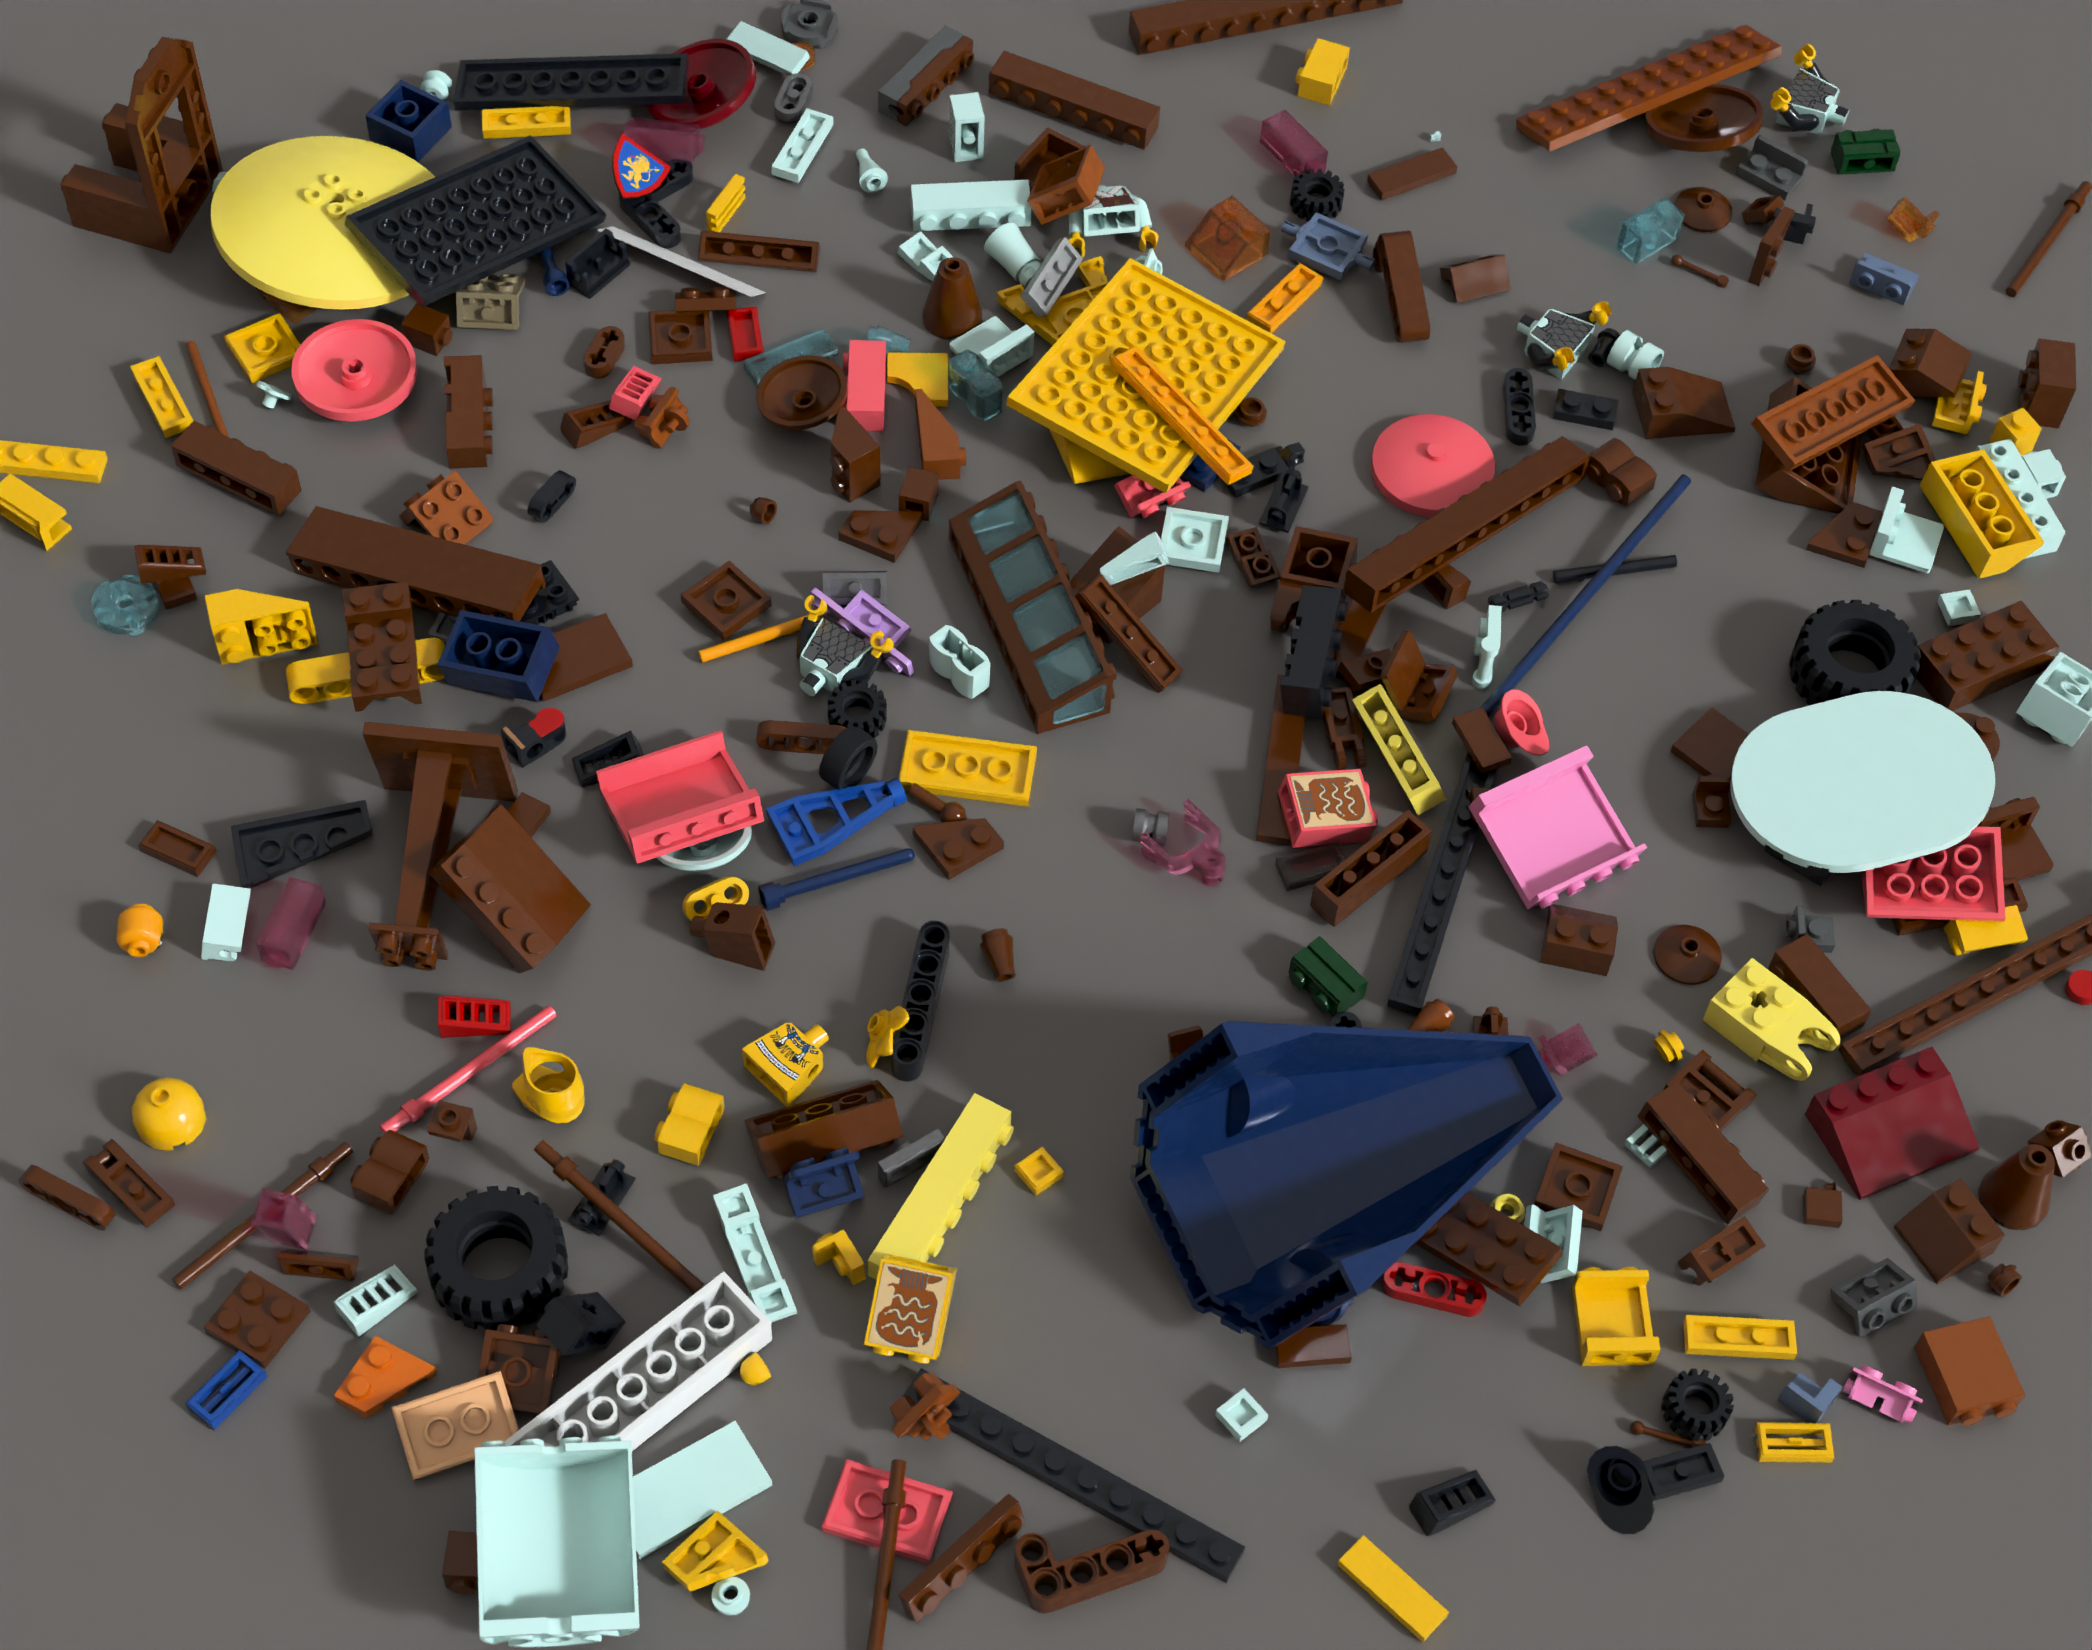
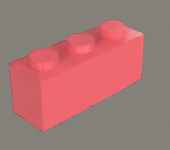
(866, 382)

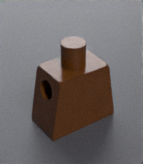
(736, 934)

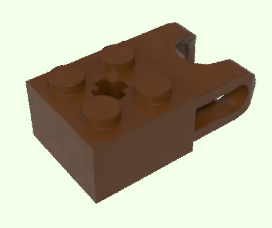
(1312, 560)

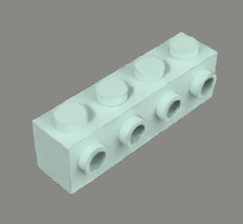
(970, 205)
(2027, 492)

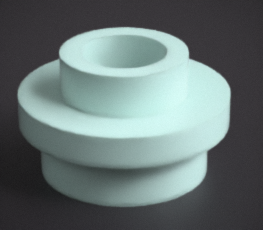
(735, 1605)

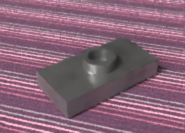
(909, 1158)

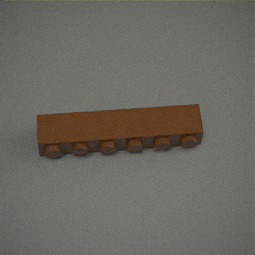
(1074, 100)

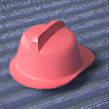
(1521, 723)

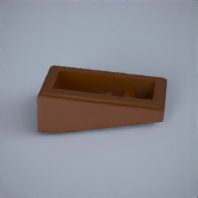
(577, 431)
(157, 562)
(1448, 586)

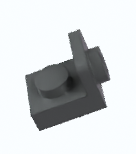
(1817, 927)

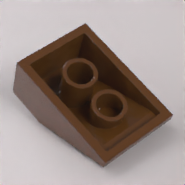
(1680, 404)

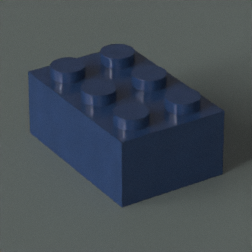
(498, 656)

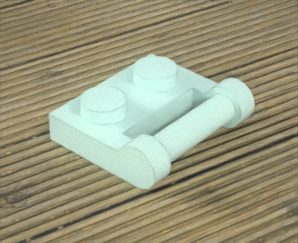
(1487, 646)

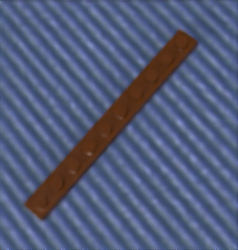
(1969, 997)

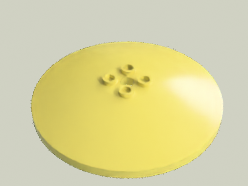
(285, 235)

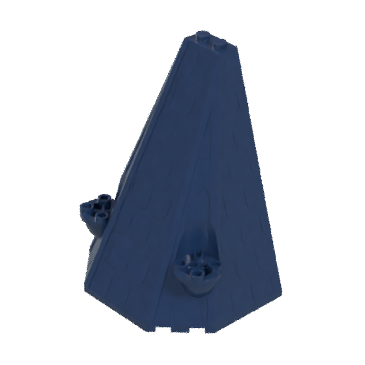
(1318, 1155)

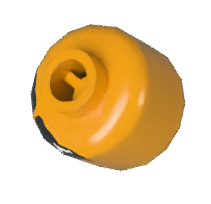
(139, 929)

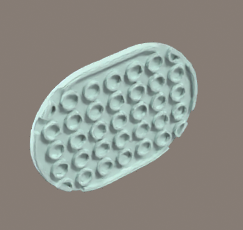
(1862, 781)

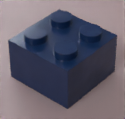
(408, 120)

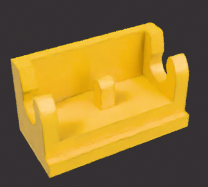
(1978, 935)

